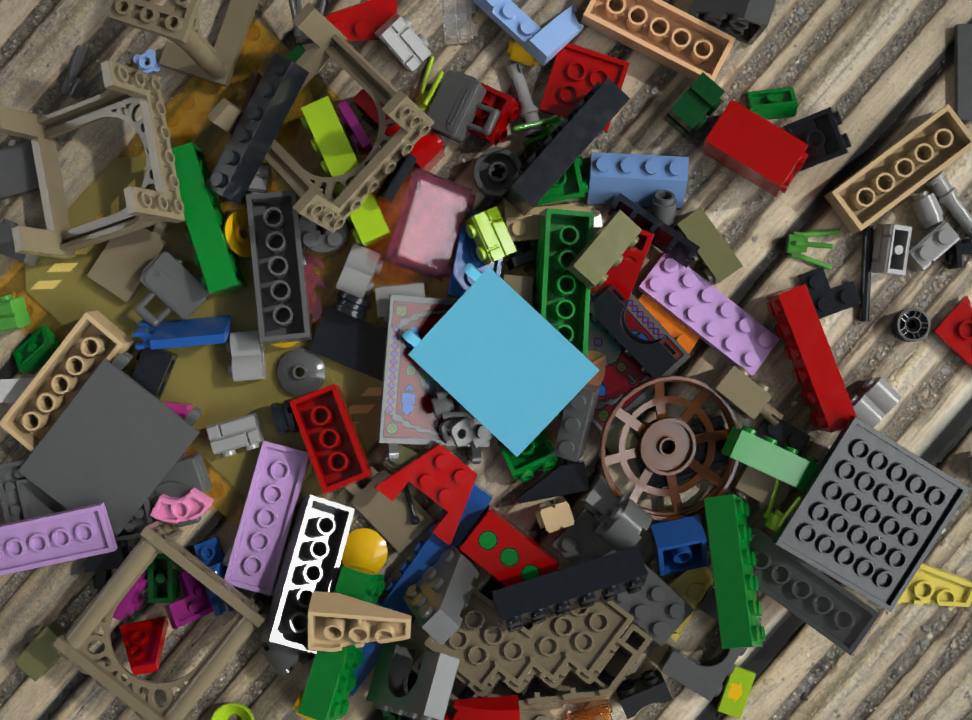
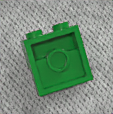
(569, 186)
(533, 458)

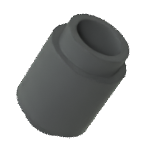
(664, 206)

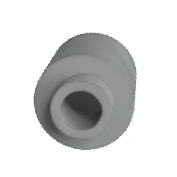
(927, 209)

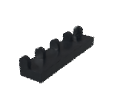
(664, 236)

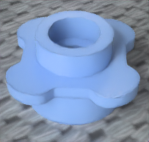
(153, 66)

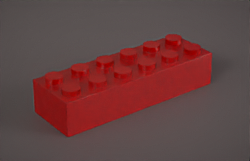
(811, 358)

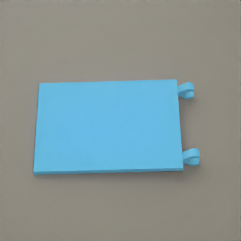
(502, 360)

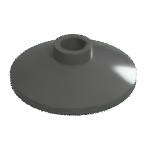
(313, 372)

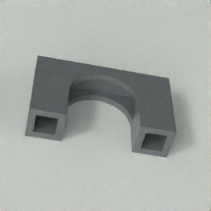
(702, 676)
(429, 694)

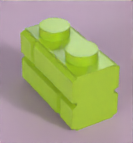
(490, 236)

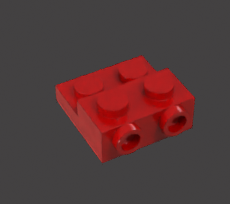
(508, 112)

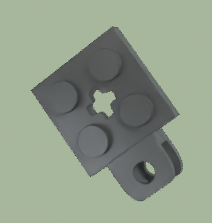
(464, 430)

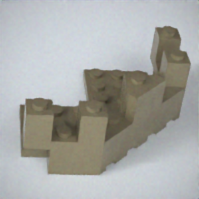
(550, 664)

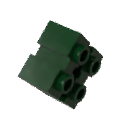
(698, 100)

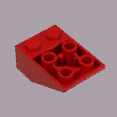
(626, 273)

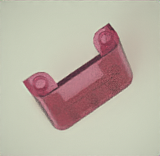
(429, 225)

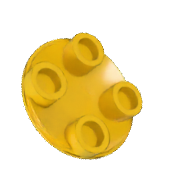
(365, 550)

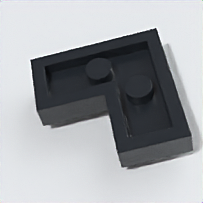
(828, 300)

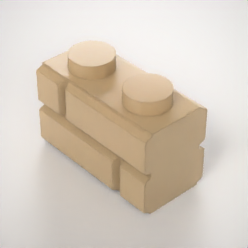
(554, 515)

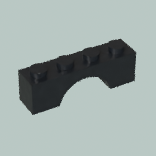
(653, 355)

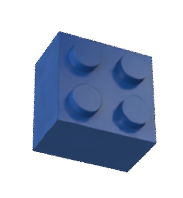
(679, 545)

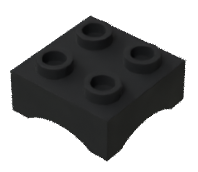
(642, 691)

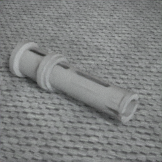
(528, 111)
(948, 196)

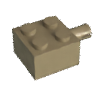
(744, 394)

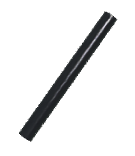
(866, 274)

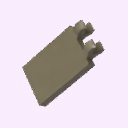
(125, 259)
(389, 516)

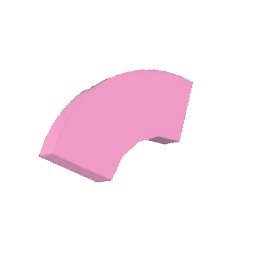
(181, 508)

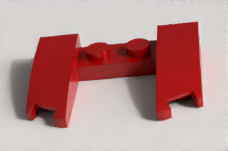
(486, 708)

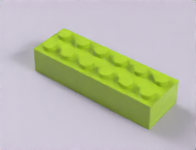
(339, 158)

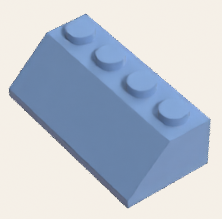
(635, 177)

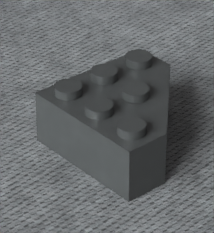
(738, 18)
(442, 594)

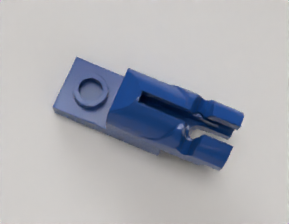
(212, 555)

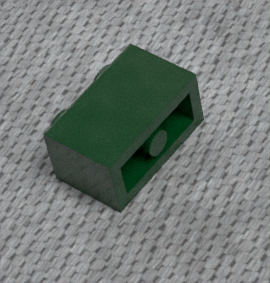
(163, 580)

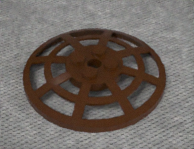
(682, 449)

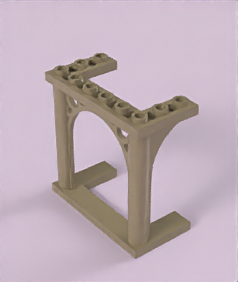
(180, 24)
(126, 90)
(414, 124)
(82, 635)

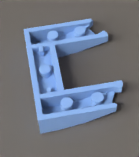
(540, 43)

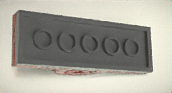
(812, 595)

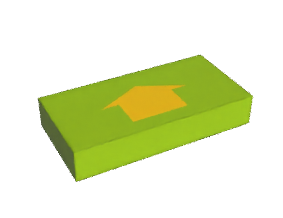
(736, 692)

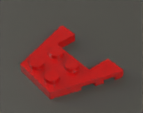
(440, 478)

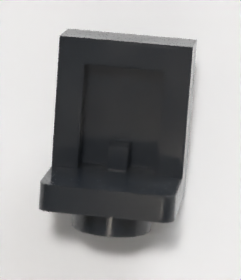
(954, 254)

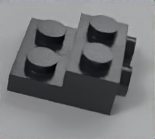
(822, 135)
(784, 434)

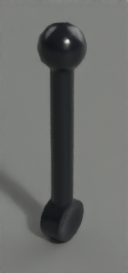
(414, 519)

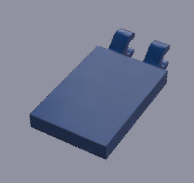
(466, 253)
(184, 332)

